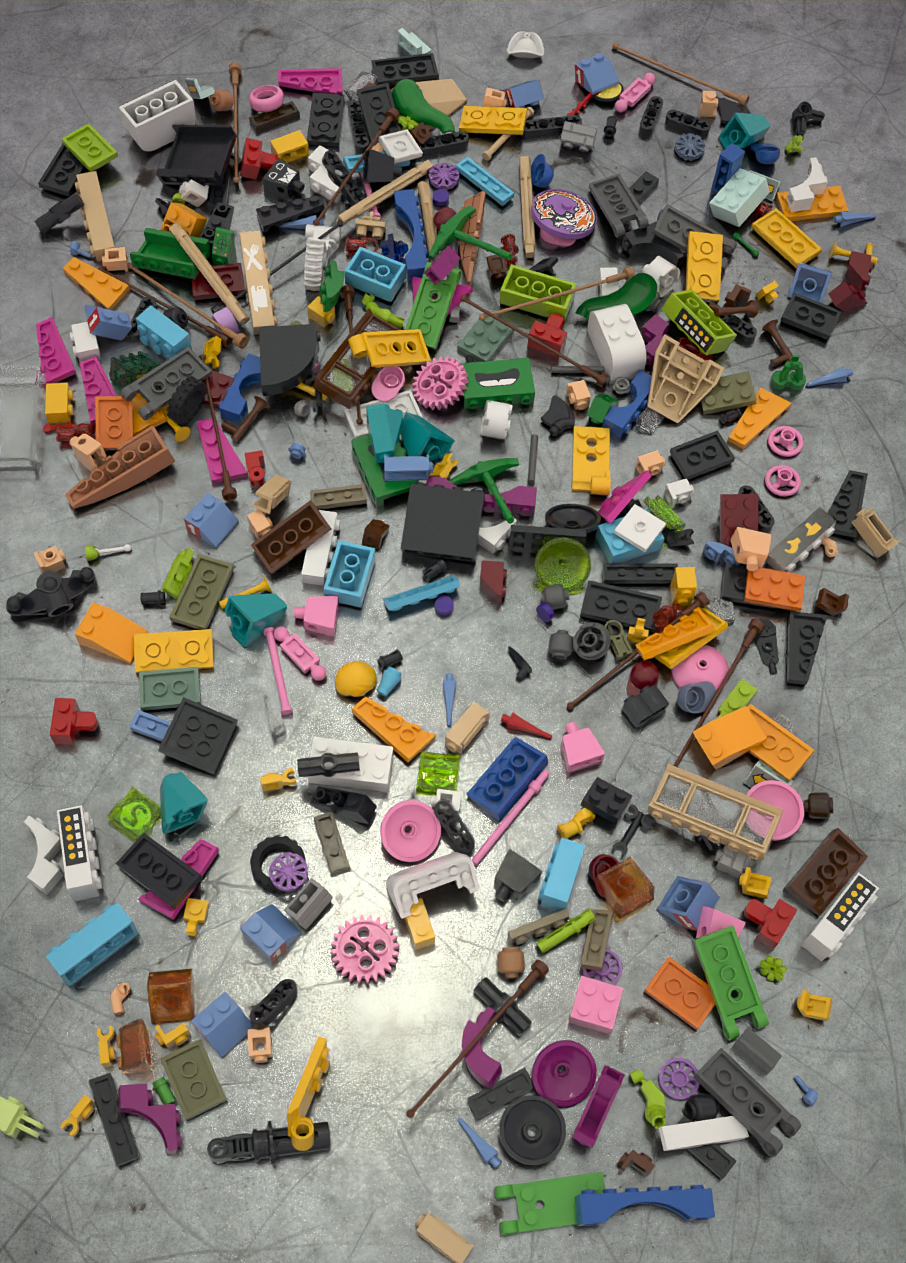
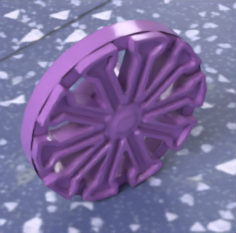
(444, 176)
(288, 872)
(607, 970)
(678, 1078)

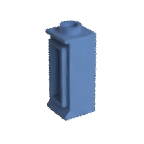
(407, 468)

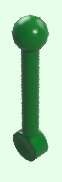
(736, 236)

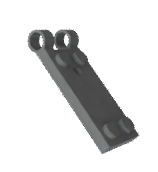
(617, 203)
(674, 228)
(168, 377)
(740, 1094)

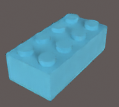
(92, 944)

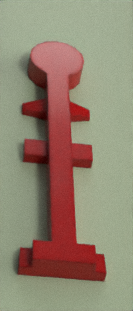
(581, 104)
(48, 428)

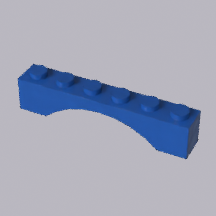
(406, 209)
(688, 1203)

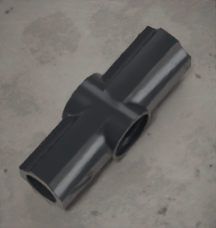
(59, 212)
(341, 764)
(496, 1000)

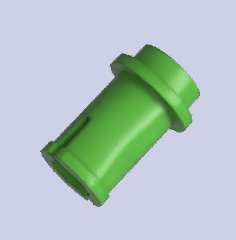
(163, 1090)

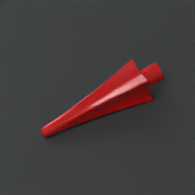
(517, 723)

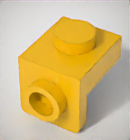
(755, 884)
(814, 1006)
(175, 1037)

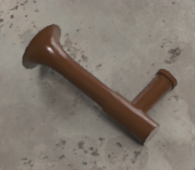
(751, 309)
(771, 328)
(238, 432)

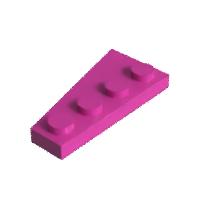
(313, 80)
(53, 353)
(95, 384)
(212, 455)
(199, 859)

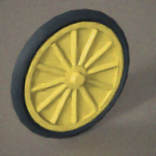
(610, 94)

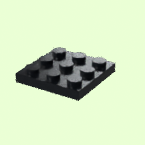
(198, 735)

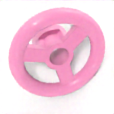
(786, 438)
(784, 478)

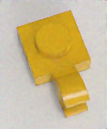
(211, 350)
(442, 469)
(637, 633)
(275, 781)
(195, 913)
(106, 1051)
(81, 1111)

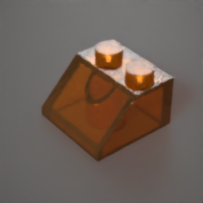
(625, 887)
(171, 995)
(134, 1048)

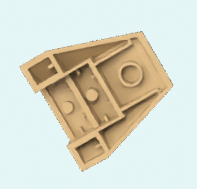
(442, 95)
(679, 380)

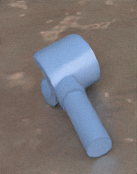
(74, 250)
(811, 1095)

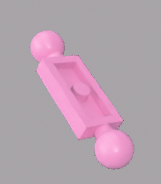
(635, 92)
(300, 653)

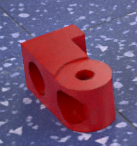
(255, 472)

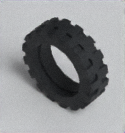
(186, 400)
(262, 849)

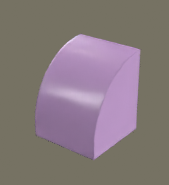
(226, 318)

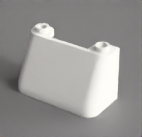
(407, 883)

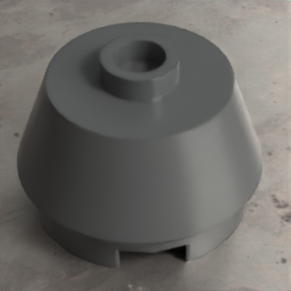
(591, 641)

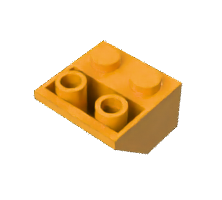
(187, 218)

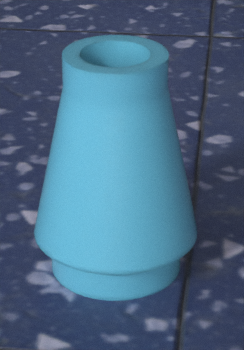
(388, 681)

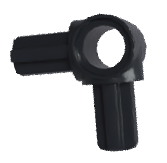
(803, 113)

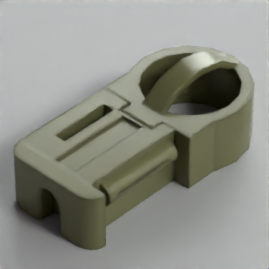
(620, 642)

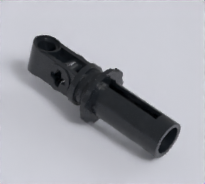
(260, 1144)

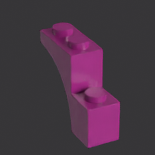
(442, 265)
(652, 334)
(135, 1100)
(598, 1106)

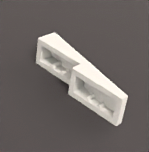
(702, 1133)

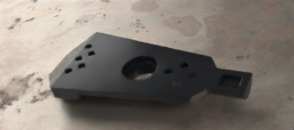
(770, 638)

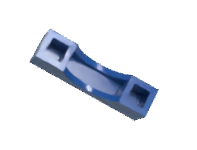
(234, 405)
(620, 418)

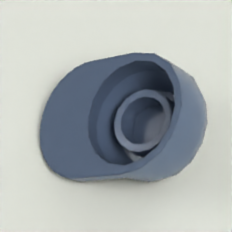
(696, 697)

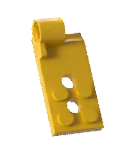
(381, 351)
(588, 475)
(308, 1085)

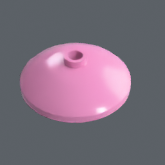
(691, 672)
(785, 798)
(421, 838)

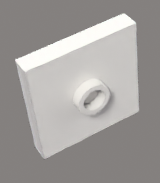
(400, 146)
(639, 528)

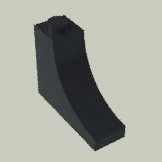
(645, 242)

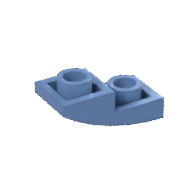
(718, 551)

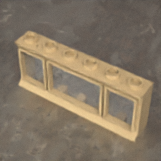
(715, 812)

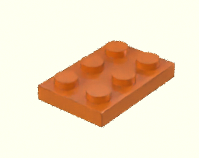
(113, 421)
(775, 589)
(681, 993)

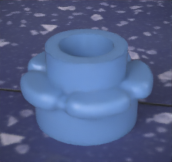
(297, 450)

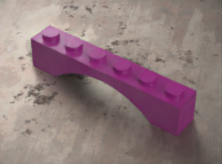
(518, 500)

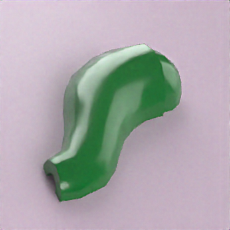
(411, 102)
(627, 294)

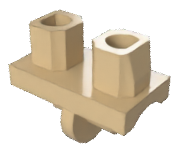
(370, 223)

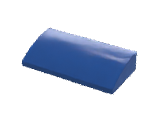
(507, 778)

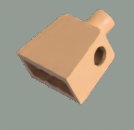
(85, 448)
(750, 547)

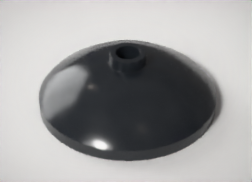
(573, 517)
(536, 1114)

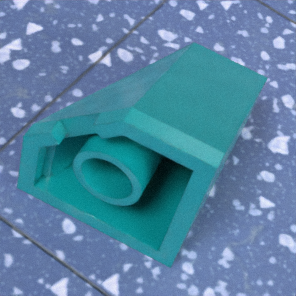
(744, 130)
(384, 430)
(424, 438)
(253, 614)
(180, 802)

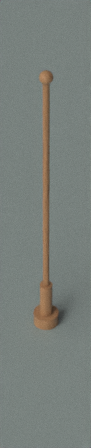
(235, 71)
(742, 99)
(627, 274)
(240, 339)

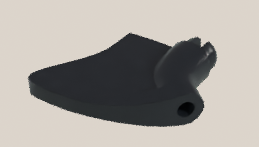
(729, 108)
(558, 416)

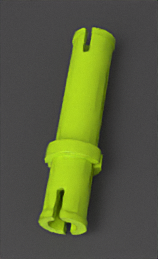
(572, 926)

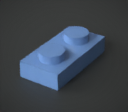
(149, 725)

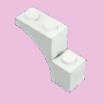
(319, 179)
(802, 196)
(495, 537)
(46, 871)

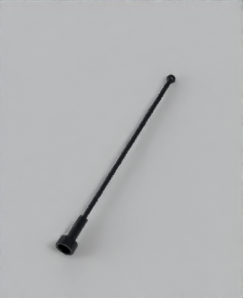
(216, 308)

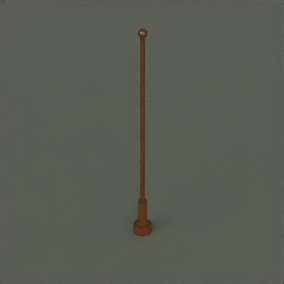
(391, 116)
(348, 293)
(226, 340)
(601, 378)
(228, 493)
(701, 600)
(755, 627)
(539, 969)

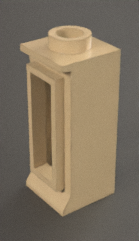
(272, 493)
(874, 532)
(466, 728)
(443, 1238)

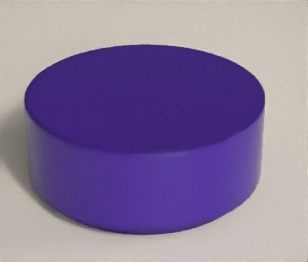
(440, 197)
(444, 605)
(545, 612)

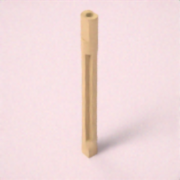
(385, 192)
(527, 200)
(427, 211)
(209, 273)

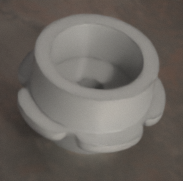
(621, 382)
(302, 408)

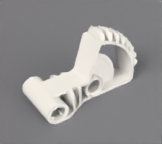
(318, 253)

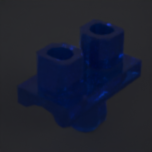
(395, 249)

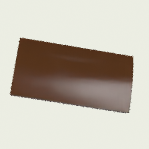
(291, 536)
(826, 871)

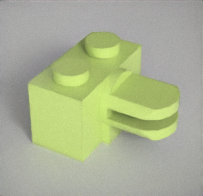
(14, 1116)

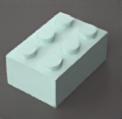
(739, 197)

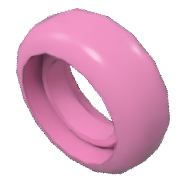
(274, 98)

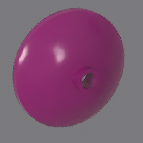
(571, 1083)

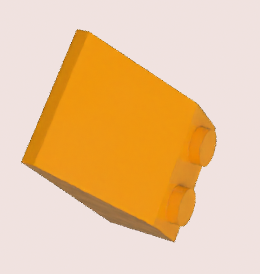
(108, 633)
(729, 736)

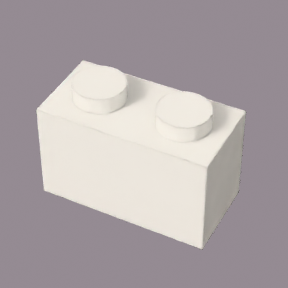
(85, 343)

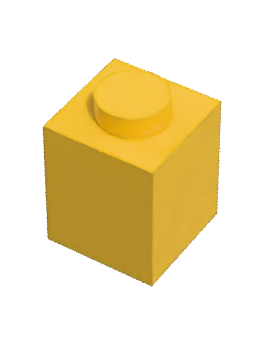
(316, 313)

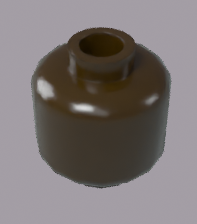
(819, 805)

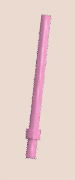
(533, 788)

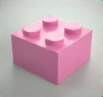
(595, 1005)

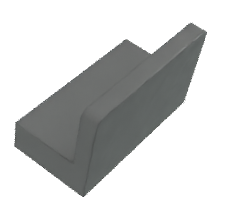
(757, 1050)

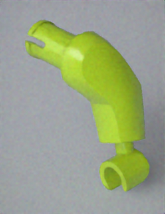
(383, 313)
(655, 1101)

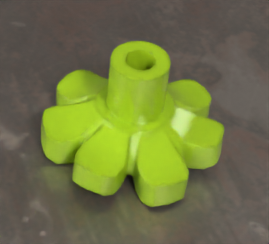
(407, 123)
(794, 144)
(773, 967)

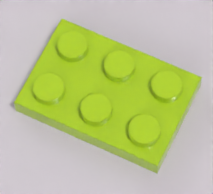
(89, 147)

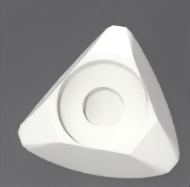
(526, 45)

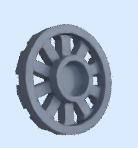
(689, 146)

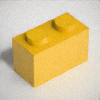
(290, 146)
(58, 403)
(683, 586)
(420, 926)

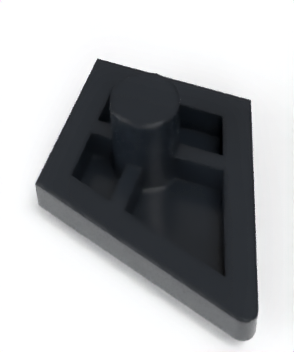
(545, 265)

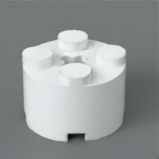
(663, 273)
(496, 419)

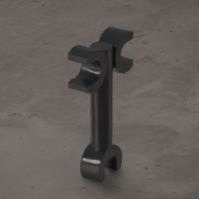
(318, 395)
(637, 819)

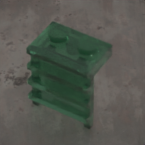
(126, 369)

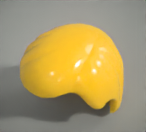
(355, 679)

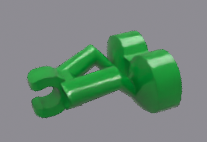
(794, 380)

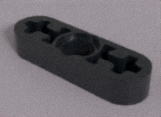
(651, 120)
(675, 122)
(142, 307)
(767, 517)
(441, 816)
(272, 1012)

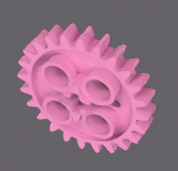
(435, 381)
(377, 935)

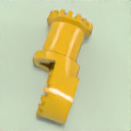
(575, 825)

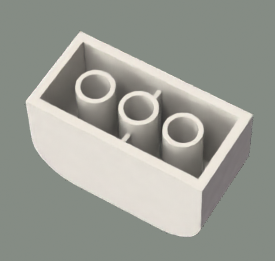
(153, 114)
(617, 342)

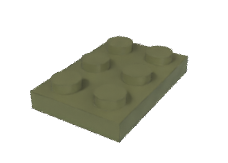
(729, 393)
(193, 1079)

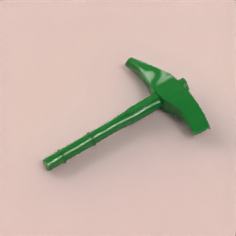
(453, 230)
(485, 472)

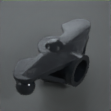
(53, 594)

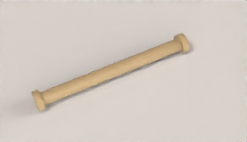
(487, 154)

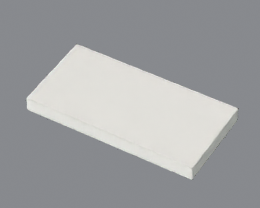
(403, 401)

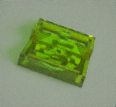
(664, 512)
(437, 772)
(135, 813)

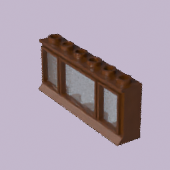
(348, 377)

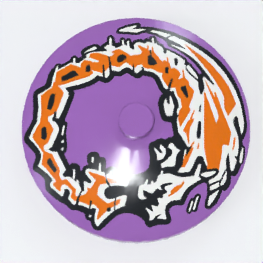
(563, 214)

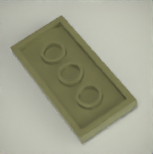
(201, 592)

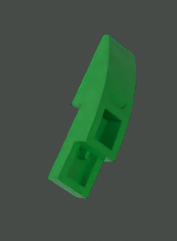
(332, 286)

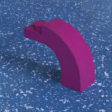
(480, 1065)

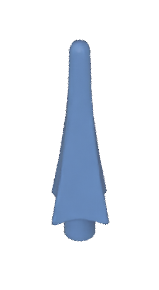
(848, 218)
(301, 224)
(838, 375)
(449, 689)
(487, 1152)

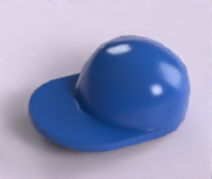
(766, 153)
(541, 172)

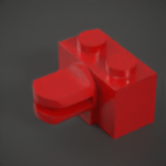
(254, 159)
(549, 334)
(68, 721)
(771, 921)

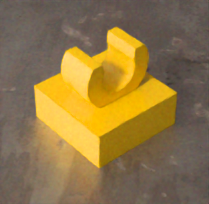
(768, 292)

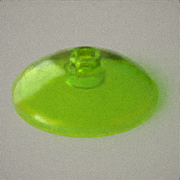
(571, 573)

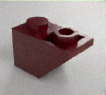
(858, 268)
(847, 296)
(492, 579)

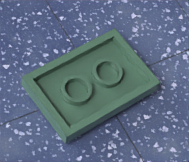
(484, 339)
(167, 687)

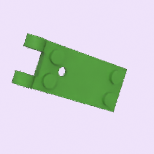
(431, 313)
(728, 971)
(557, 1198)

